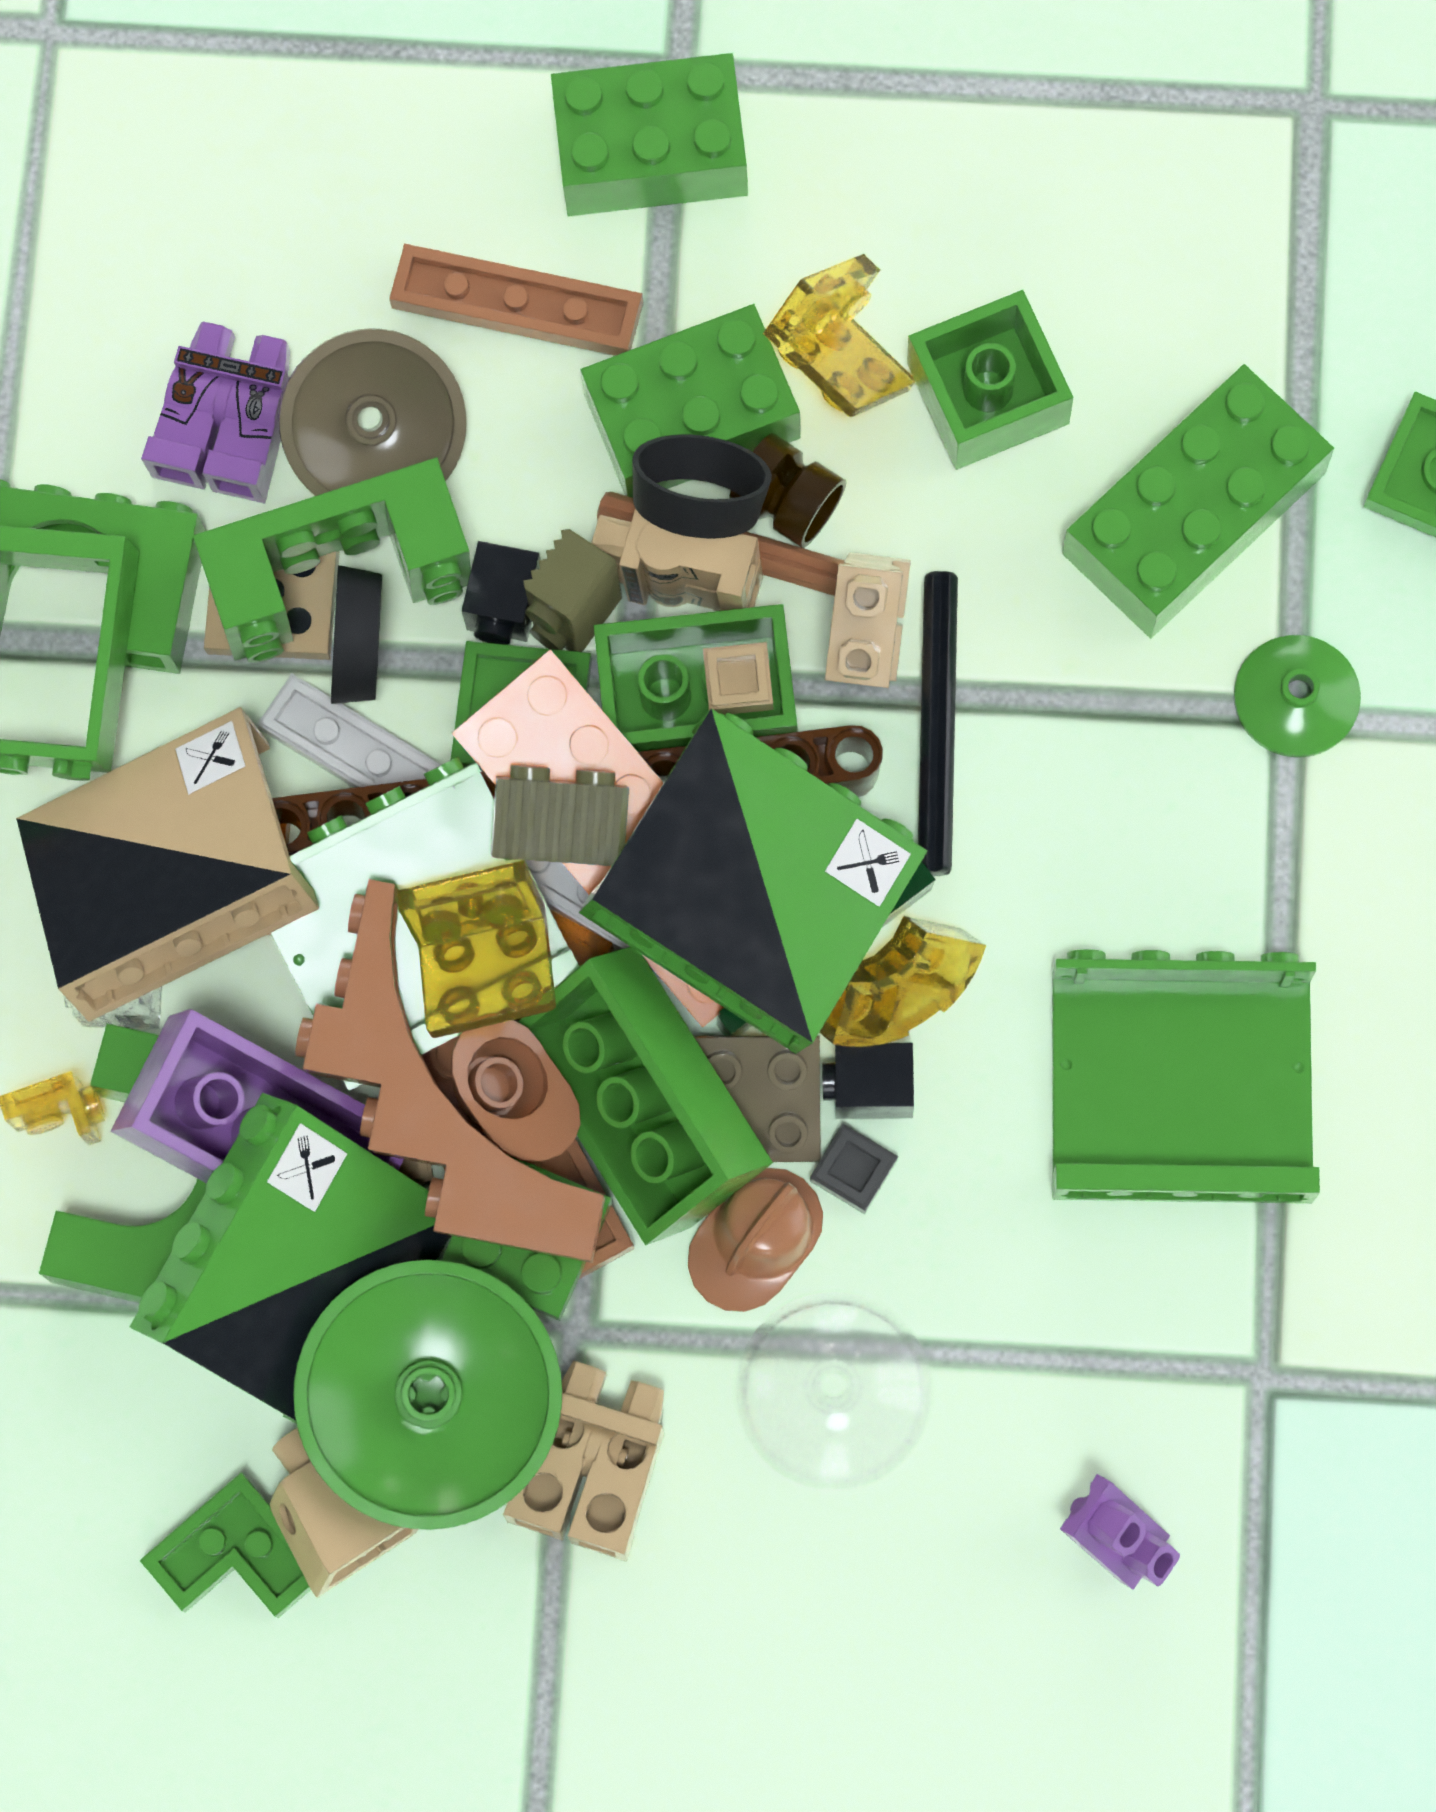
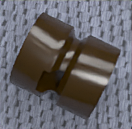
(799, 494)

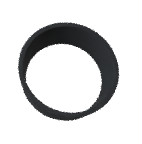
(701, 460)
(356, 635)

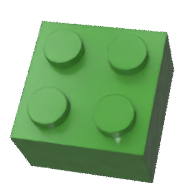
(989, 379)

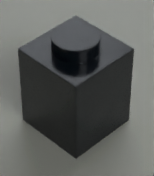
(497, 595)
(871, 1081)

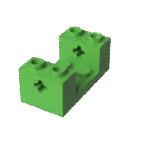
(404, 503)

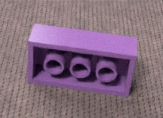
(205, 1082)

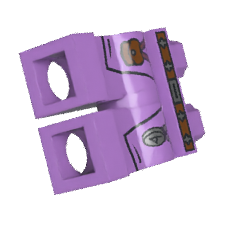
(221, 416)

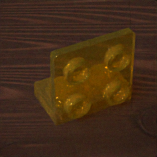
(830, 347)
(480, 948)

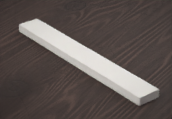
(369, 755)

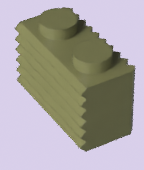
(571, 593)
(559, 818)

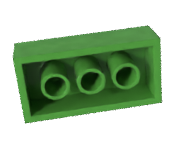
(1197, 500)
(646, 1096)

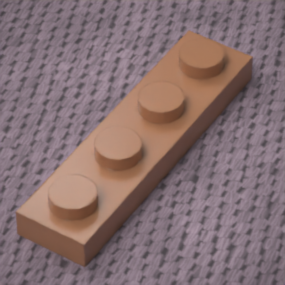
(516, 300)

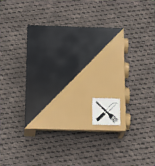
(161, 866)

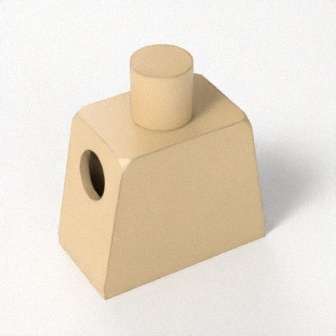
(320, 1527)

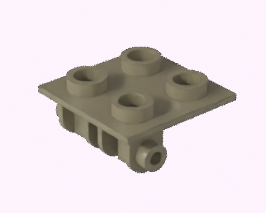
(773, 1091)

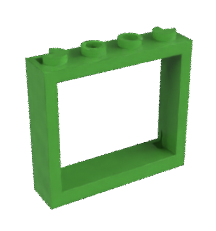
(92, 554)

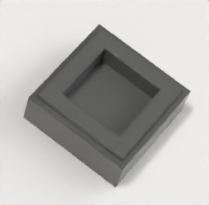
(854, 1168)

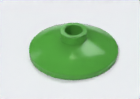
(1290, 723)

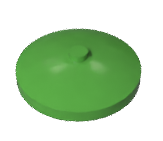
(427, 1394)

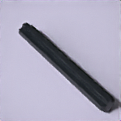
(938, 720)

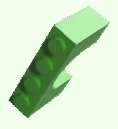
(165, 569)
(102, 1254)

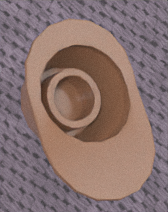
(514, 1091)
(755, 1241)

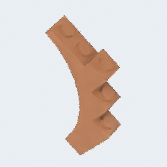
(371, 1044)

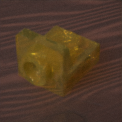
(43, 1105)

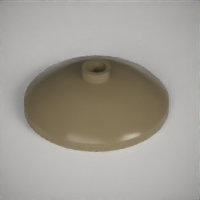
(361, 369)

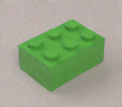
(650, 134)
(698, 381)
(657, 677)

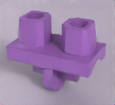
(1120, 1535)

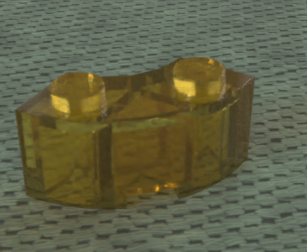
(904, 983)

